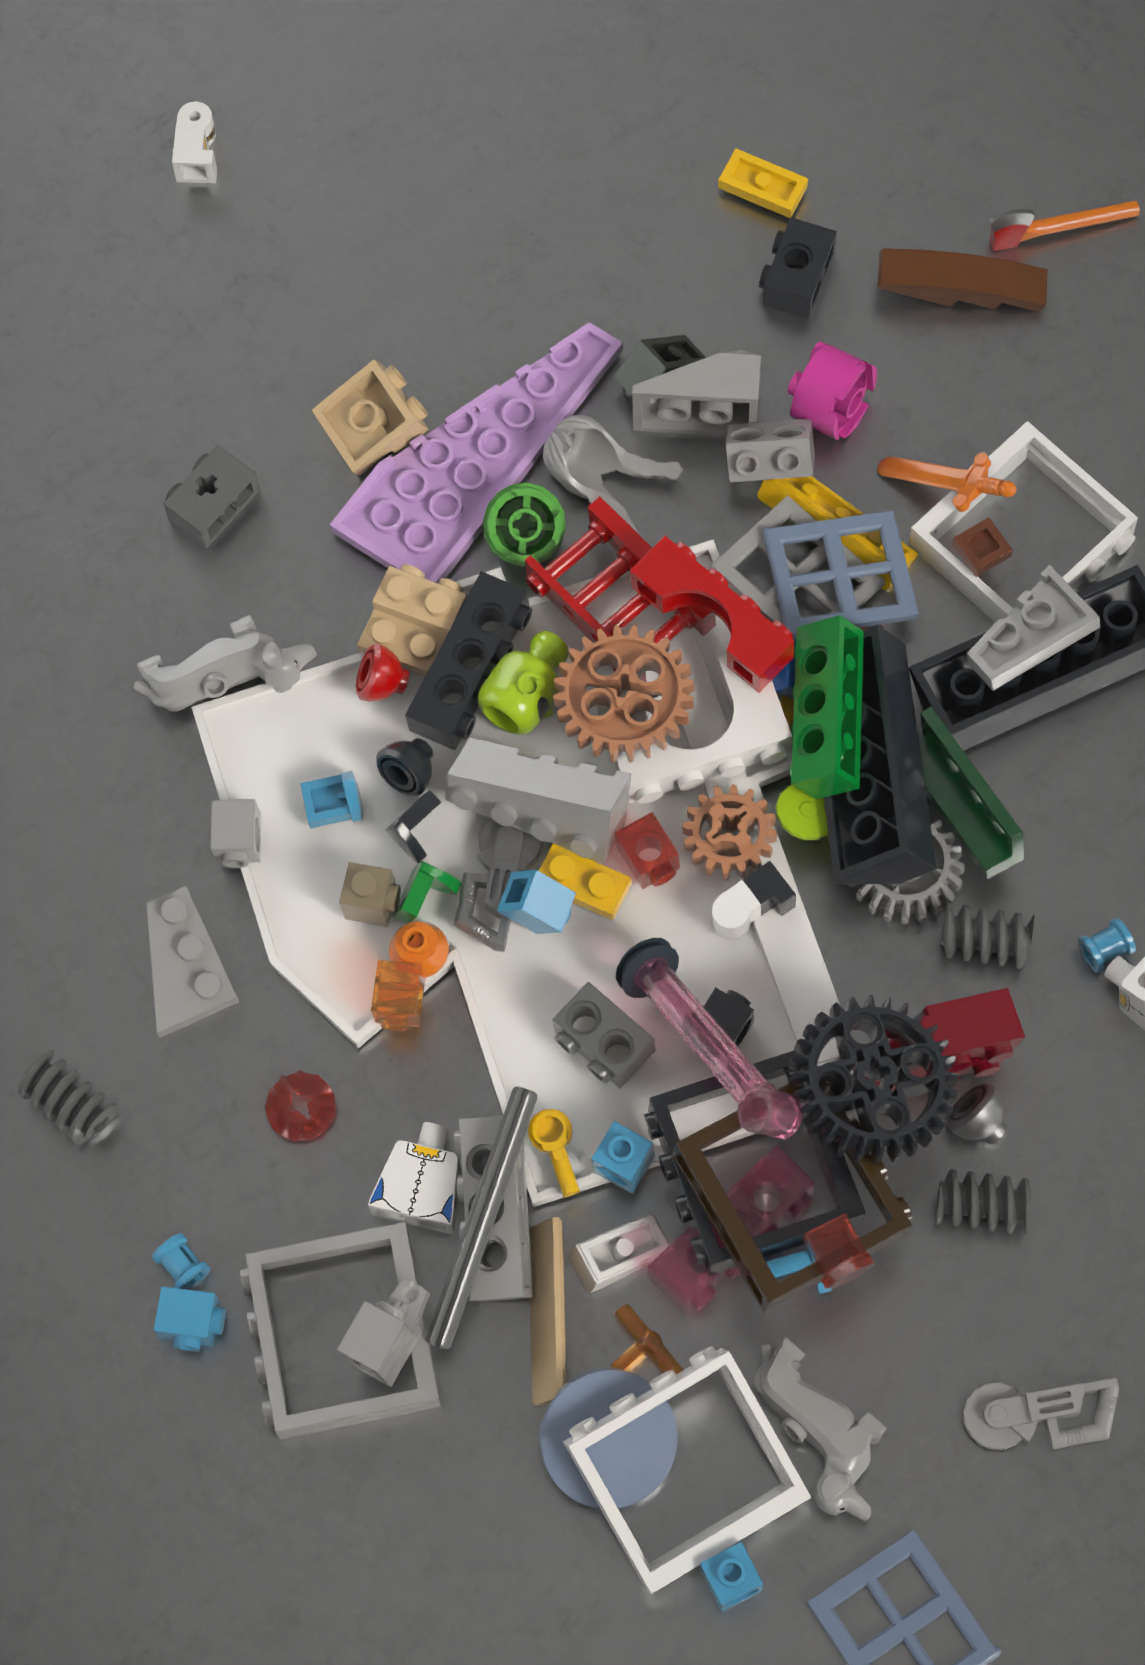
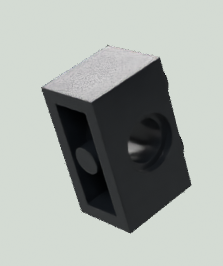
(798, 289)

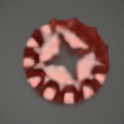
(293, 1124)

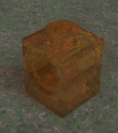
(398, 995)

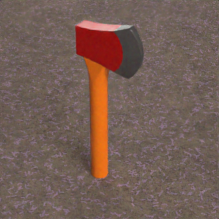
(1018, 225)

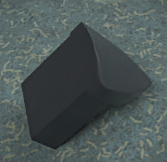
(401, 827)

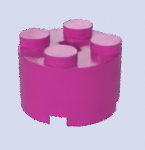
(832, 390)

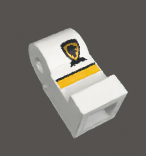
(191, 152)

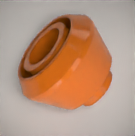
(421, 944)

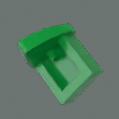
(420, 881)

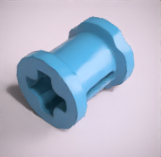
(1106, 945)
(181, 1262)

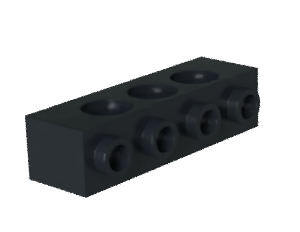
(487, 601)

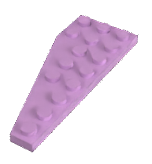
(434, 494)

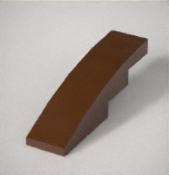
(961, 276)

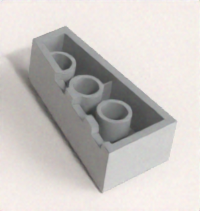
(541, 797)

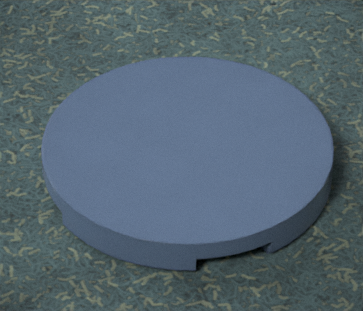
(629, 1459)

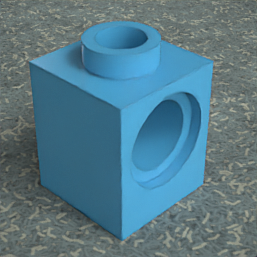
(623, 1157)
(731, 1577)

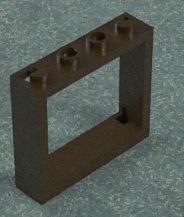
(736, 1236)

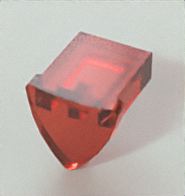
(838, 1252)

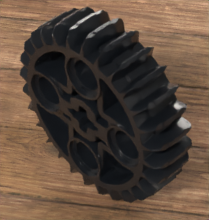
(883, 1065)

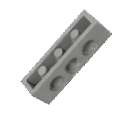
(513, 1275)

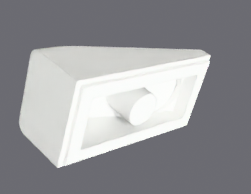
(618, 1252)

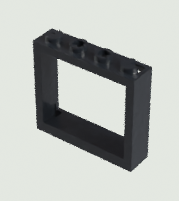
(689, 1209)

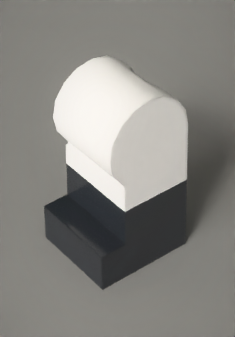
(750, 900)

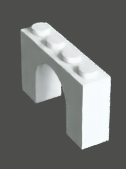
(754, 736)

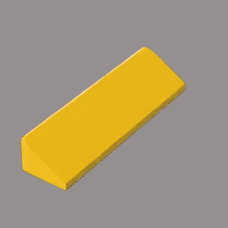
(825, 505)

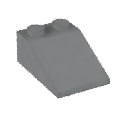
(700, 396)

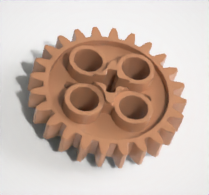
(616, 728)

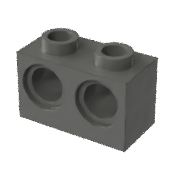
(611, 1029)

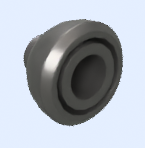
(978, 1115)

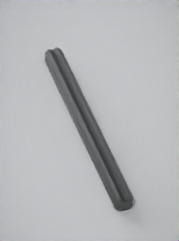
(481, 1218)

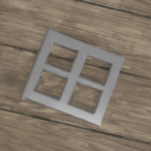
(753, 539)

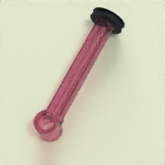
(650, 972)

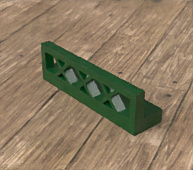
(967, 800)

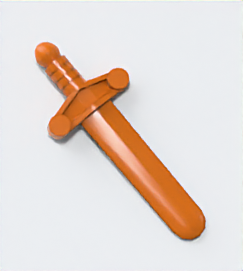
(968, 482)

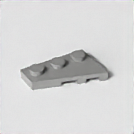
(1036, 629)
(184, 964)

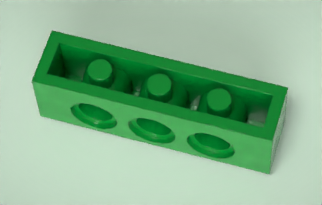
(827, 707)

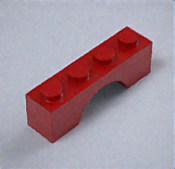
(674, 579)

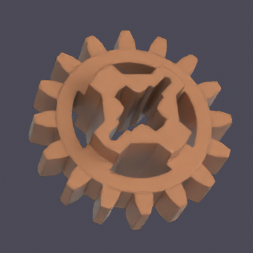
(721, 815)

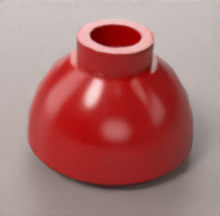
(380, 675)

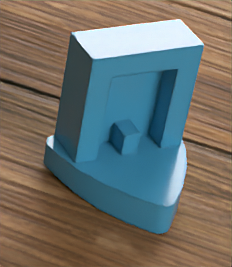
(332, 800)
(792, 1261)

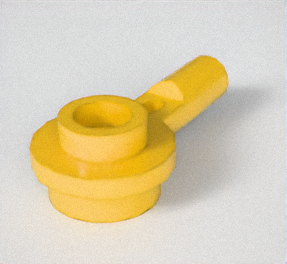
(551, 1133)

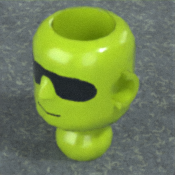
(523, 686)

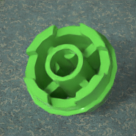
(524, 523)

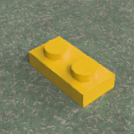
(763, 183)
(595, 885)

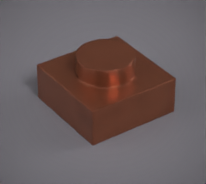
(982, 547)

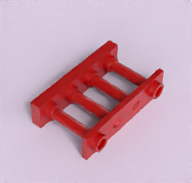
(604, 527)

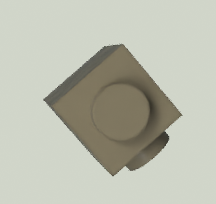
(369, 894)

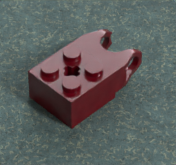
(979, 1033)

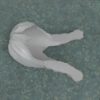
(585, 450)

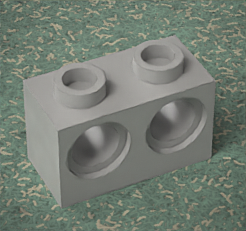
(770, 450)

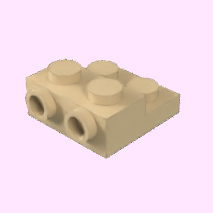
(371, 416)
(412, 616)

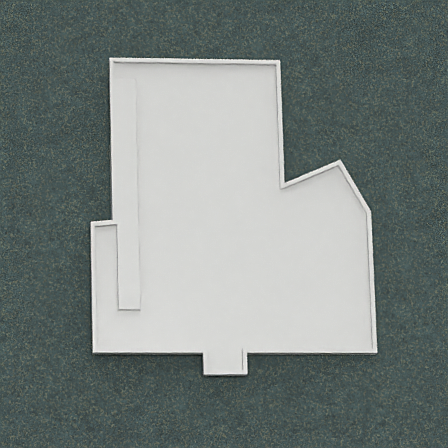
(273, 741)

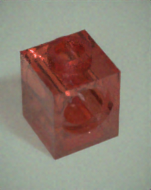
(648, 834)

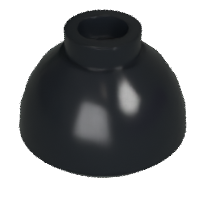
(406, 766)

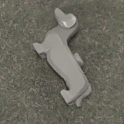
(223, 666)
(824, 1424)

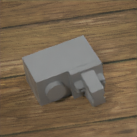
(386, 1332)

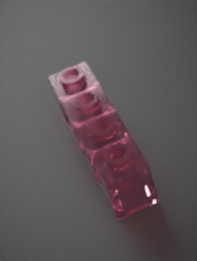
(772, 1175)

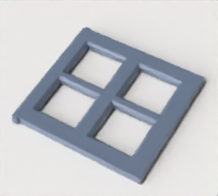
(839, 573)
(902, 1627)

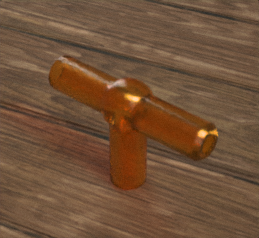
(648, 1344)

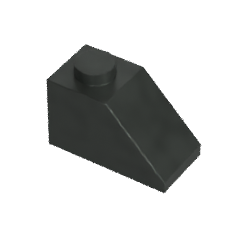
(655, 358)

